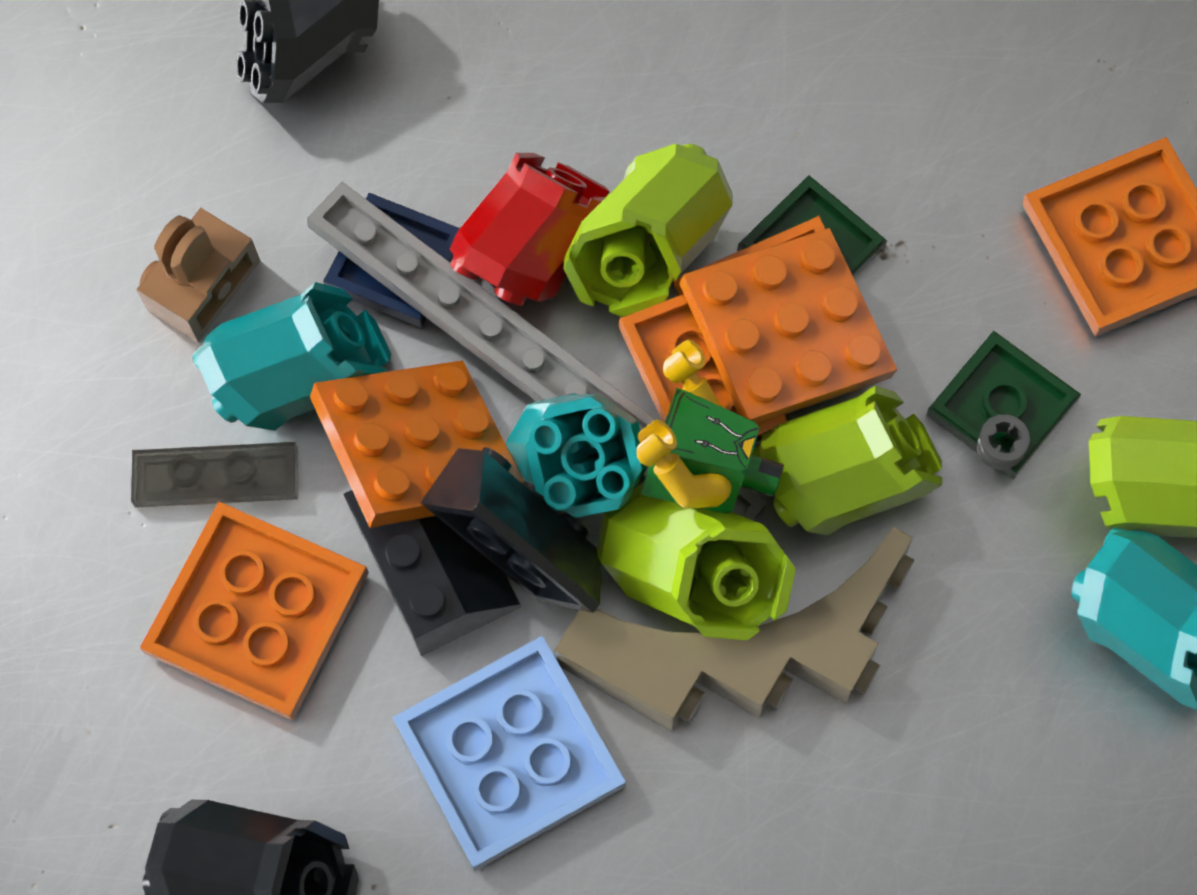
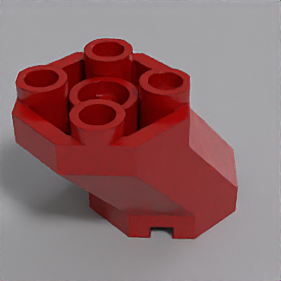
(525, 229)

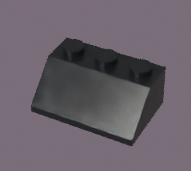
(517, 529)
(435, 578)

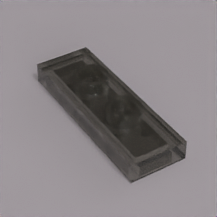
(214, 474)

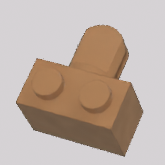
(196, 271)

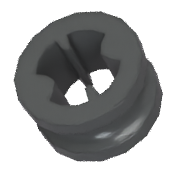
(1014, 428)

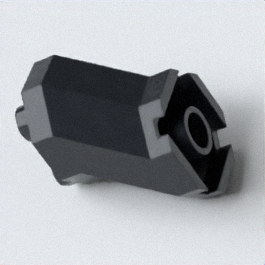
(297, 40)
(245, 852)

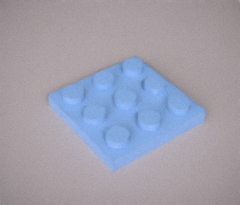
(509, 752)

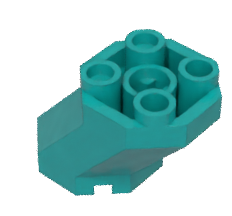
(270, 359)
(578, 453)
(1143, 607)

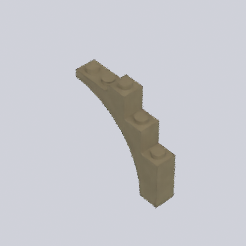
(821, 644)

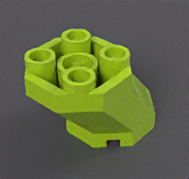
(648, 229)
(850, 462)
(1146, 474)
(697, 565)

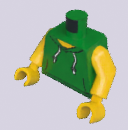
(702, 447)

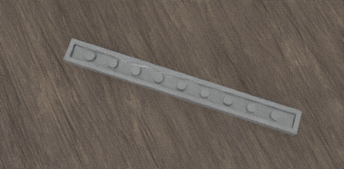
(468, 310)

